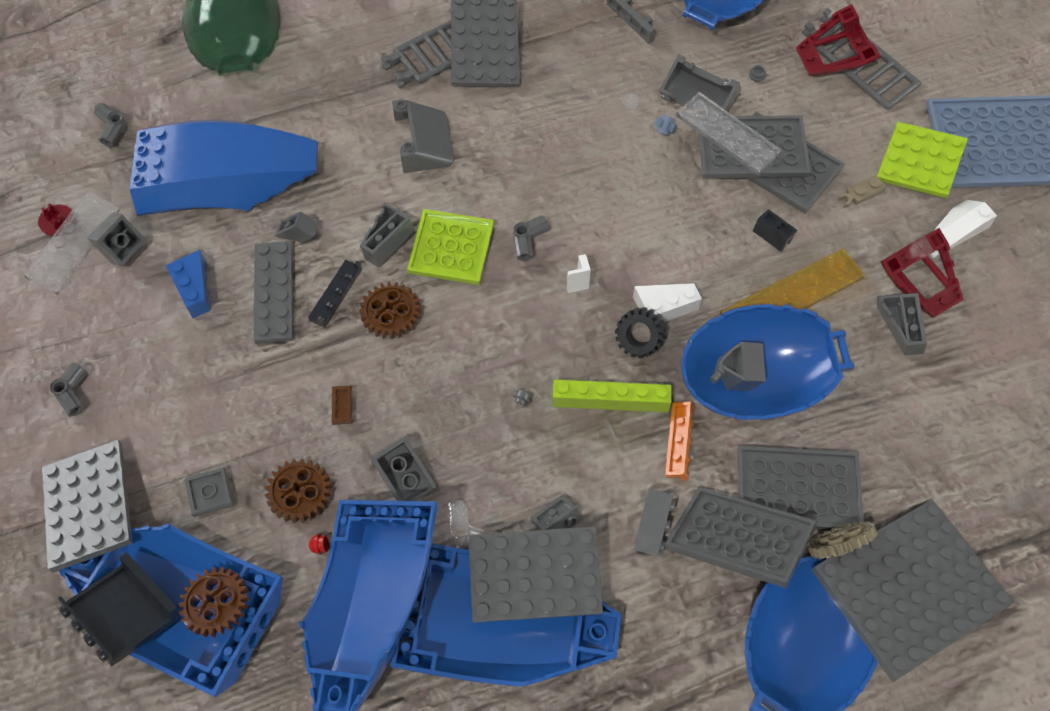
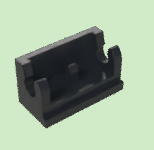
(774, 230)

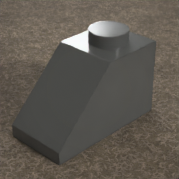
(297, 228)

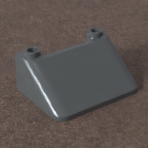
(430, 137)

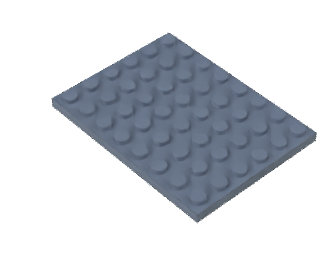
(1005, 138)

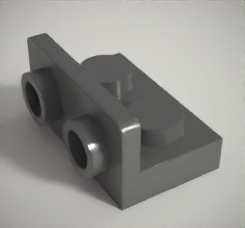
(557, 515)

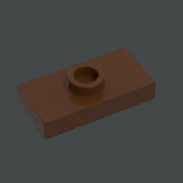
(341, 405)

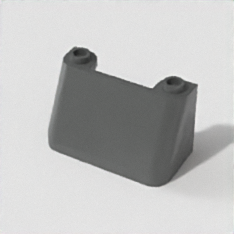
(686, 80)

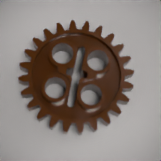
(398, 322)
(305, 506)
(225, 612)

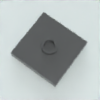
(208, 492)

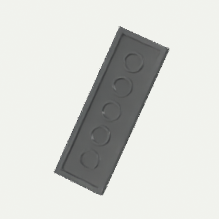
(273, 292)

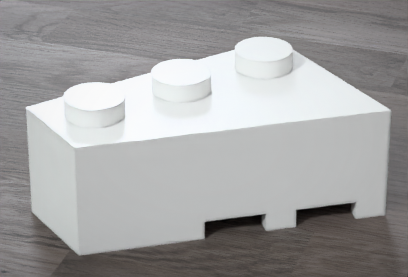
(668, 300)

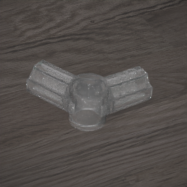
(459, 521)

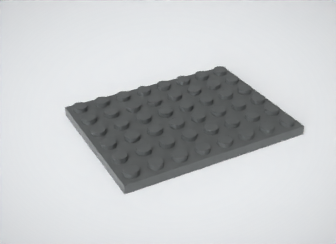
(912, 589)

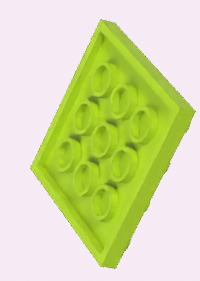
(922, 159)
(450, 247)

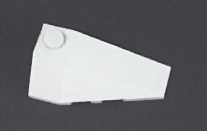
(965, 222)

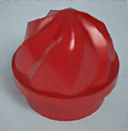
(319, 544)

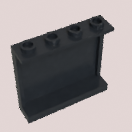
(120, 611)

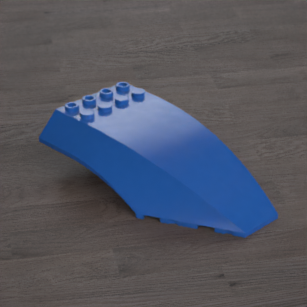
(215, 165)
(171, 561)
(365, 597)
(510, 653)

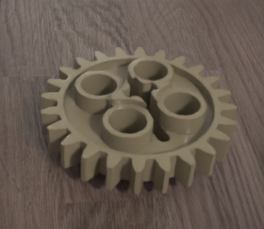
(842, 540)

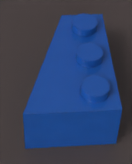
(191, 282)

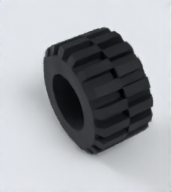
(626, 338)

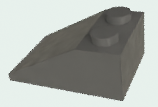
(402, 471)

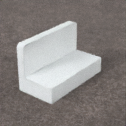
(580, 278)

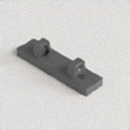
(640, 25)

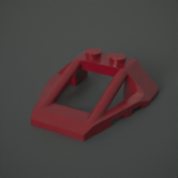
(852, 30)
(919, 250)

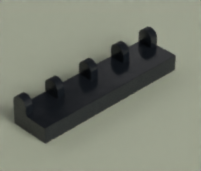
(335, 293)

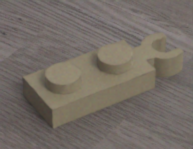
(862, 191)

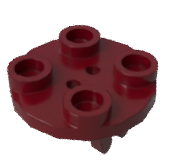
(52, 218)

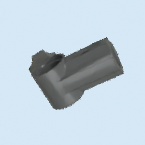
(114, 124)
(530, 229)
(68, 382)

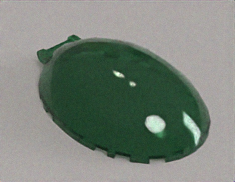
(230, 32)

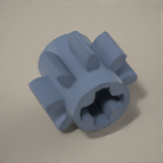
(665, 124)

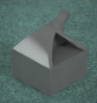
(116, 239)
(741, 367)

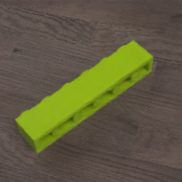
(611, 395)

